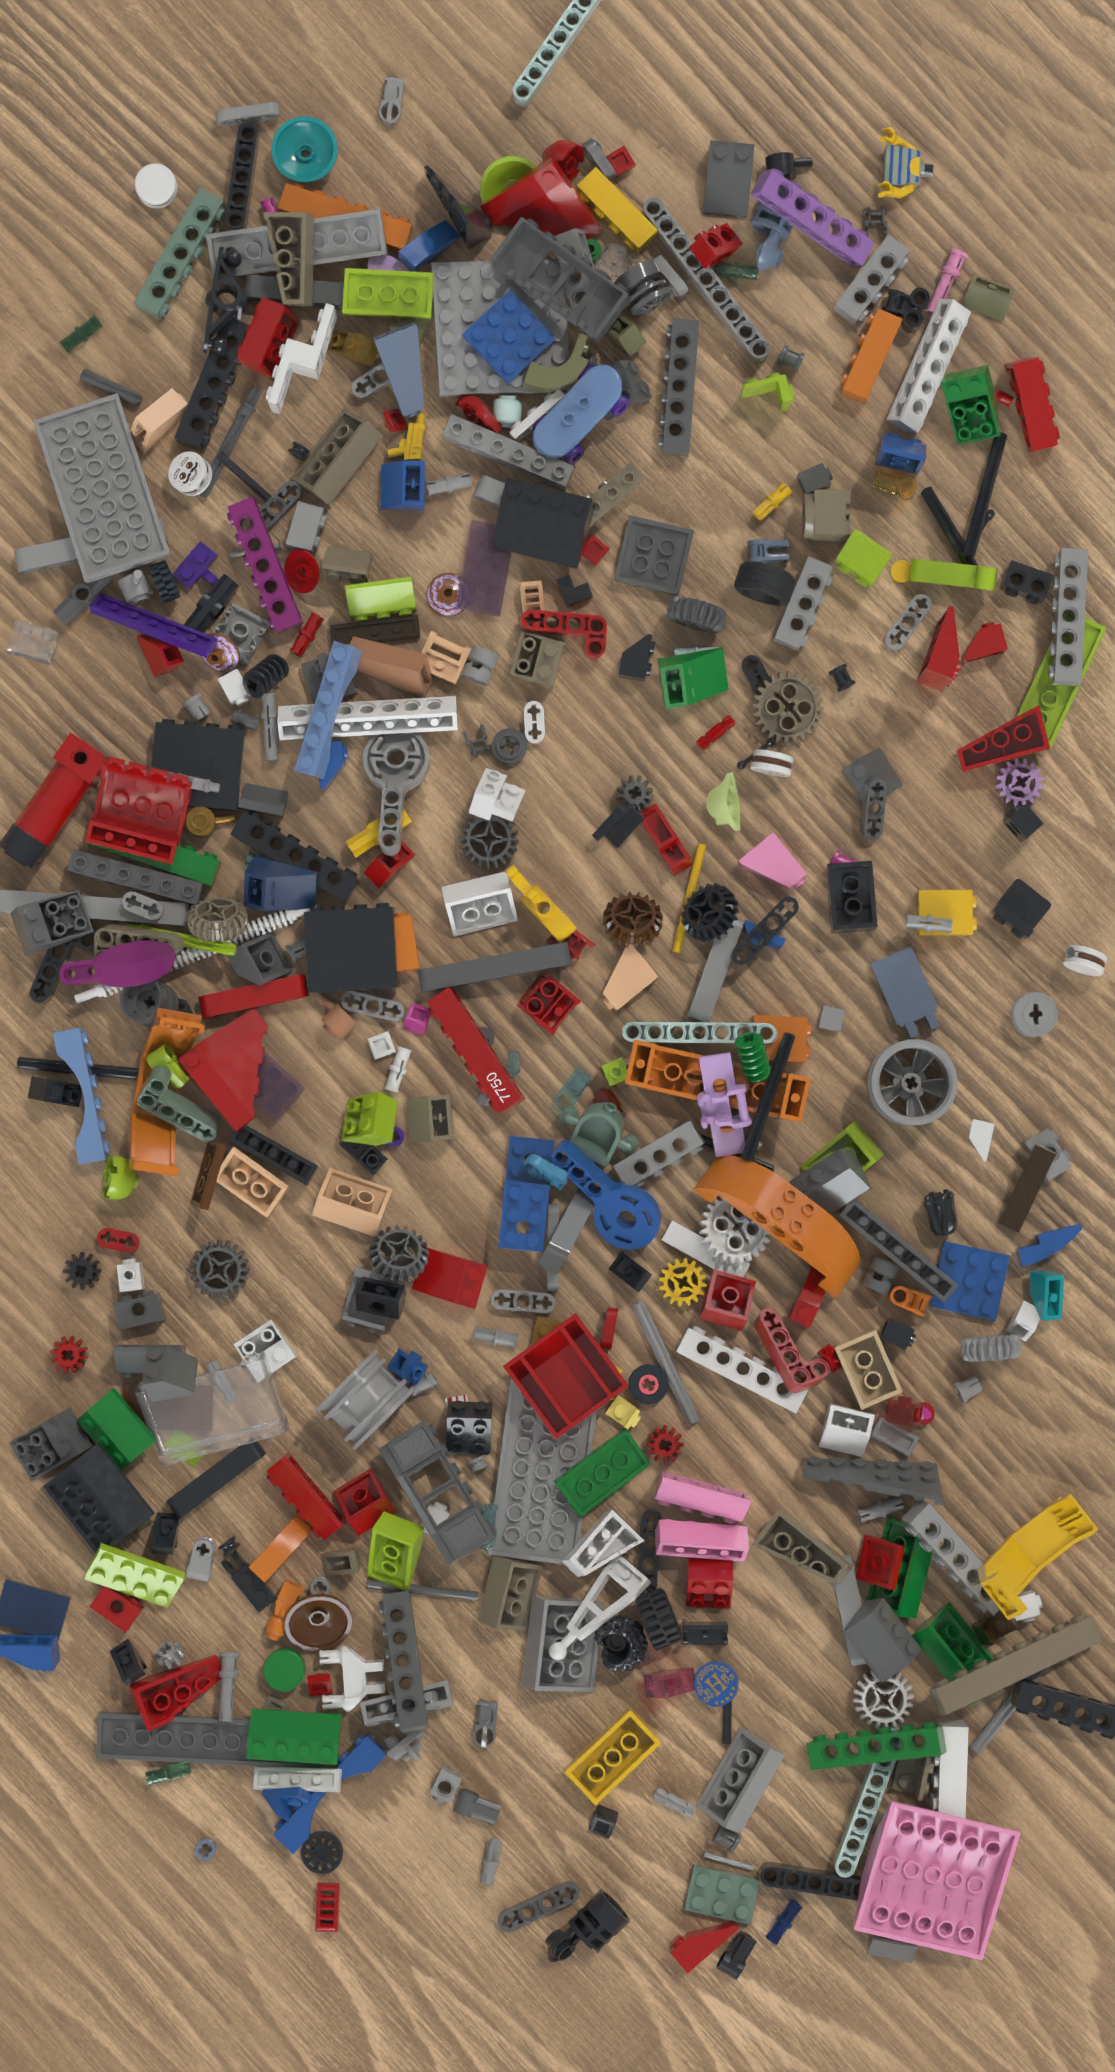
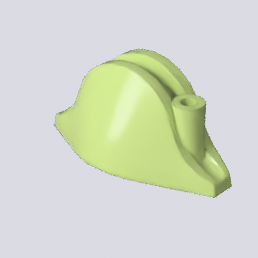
(724, 803)

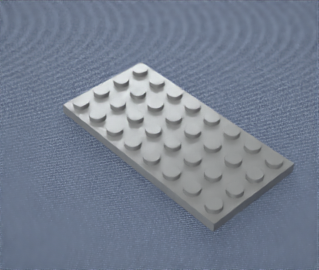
(101, 488)
(532, 1512)

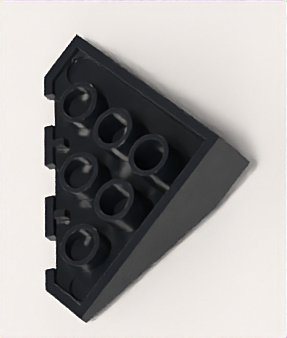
(465, 217)

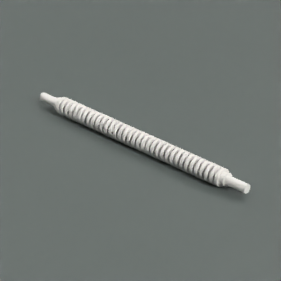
(100, 990)

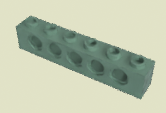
(202, 203)

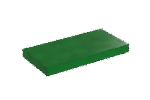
(602, 1472)

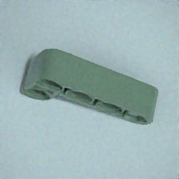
(174, 1108)

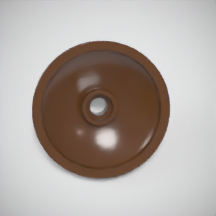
(320, 1630)

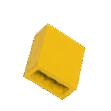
(948, 905)

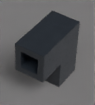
(571, 594)

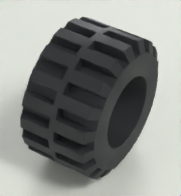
(658, 1619)

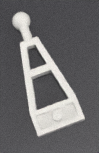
(623, 1574)

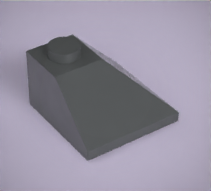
(869, 765)
(260, 960)

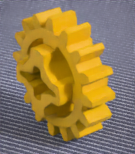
(696, 1289)

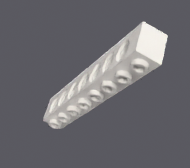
(375, 717)

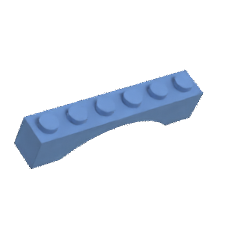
(317, 741)
(72, 1048)

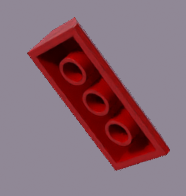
(306, 1496)

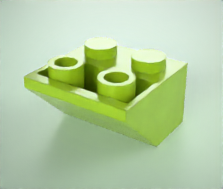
(370, 1119)

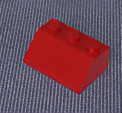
(265, 335)

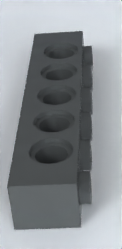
(687, 330)
(135, 877)
(899, 1250)
(402, 1603)

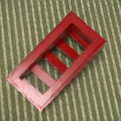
(327, 1927)

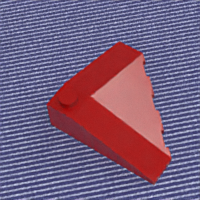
(546, 199)
(228, 1067)

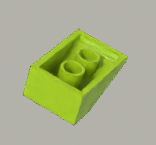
(862, 559)
(850, 1138)
(394, 1550)

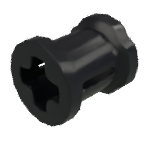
(842, 677)

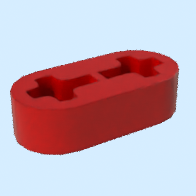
(119, 1234)
(609, 1328)

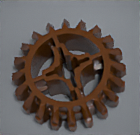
(643, 911)

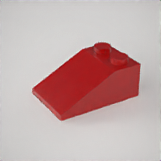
(451, 1278)

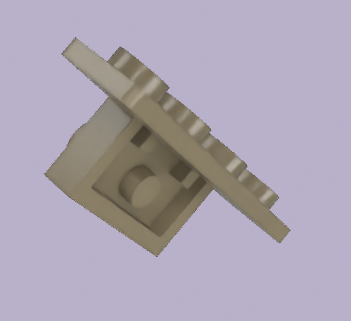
(614, 490)

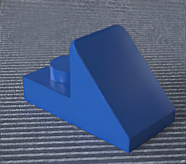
(776, 941)
(284, 1798)

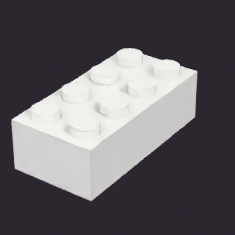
(950, 1770)

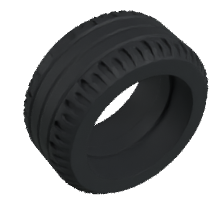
(764, 583)

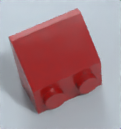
(727, 1300)
(364, 1501)

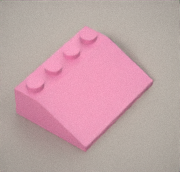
(701, 1496)

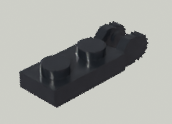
(249, 1583)

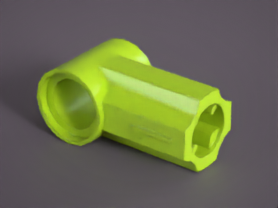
(166, 1057)

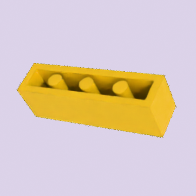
(617, 211)

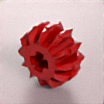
(72, 1362)
(662, 1451)

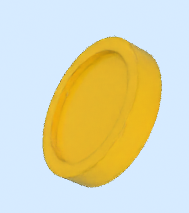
(900, 571)

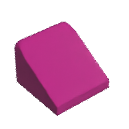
(417, 1019)

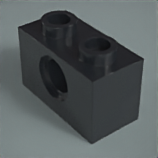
(380, 1298)

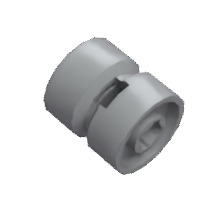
(483, 658)

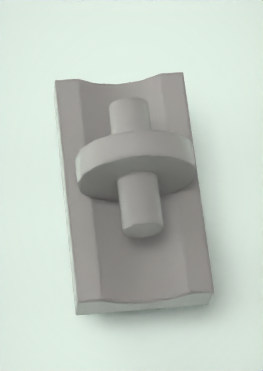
(398, 1749)

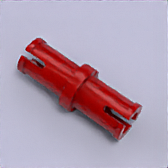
(306, 634)

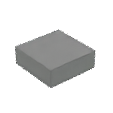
(831, 1018)

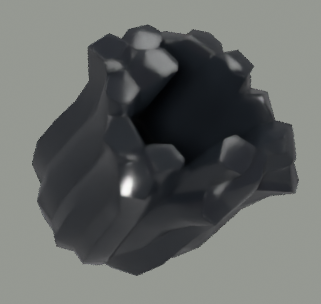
(941, 1212)

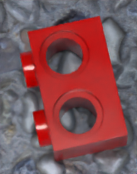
(715, 245)

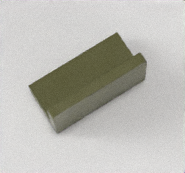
(988, 297)

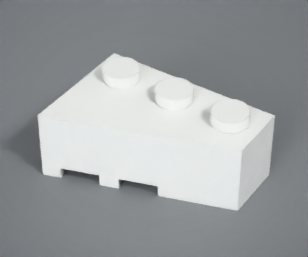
(603, 1542)

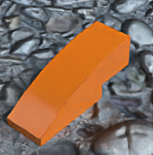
(280, 1548)

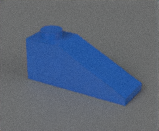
(31, 1651)

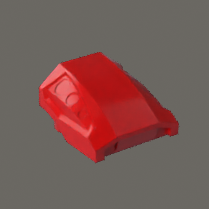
(548, 1002)

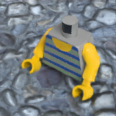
(901, 166)

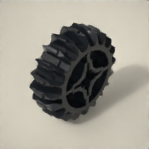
(707, 909)

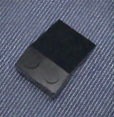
(851, 897)

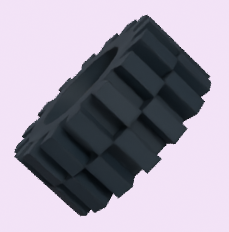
(164, 581)

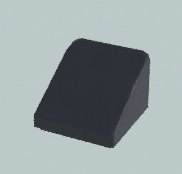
(603, 1821)

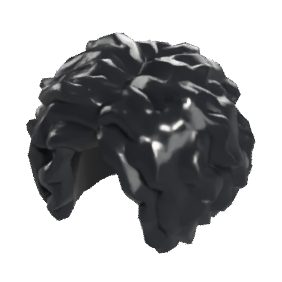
(622, 1643)

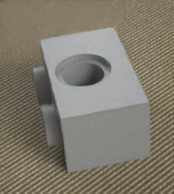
(1050, 1139)

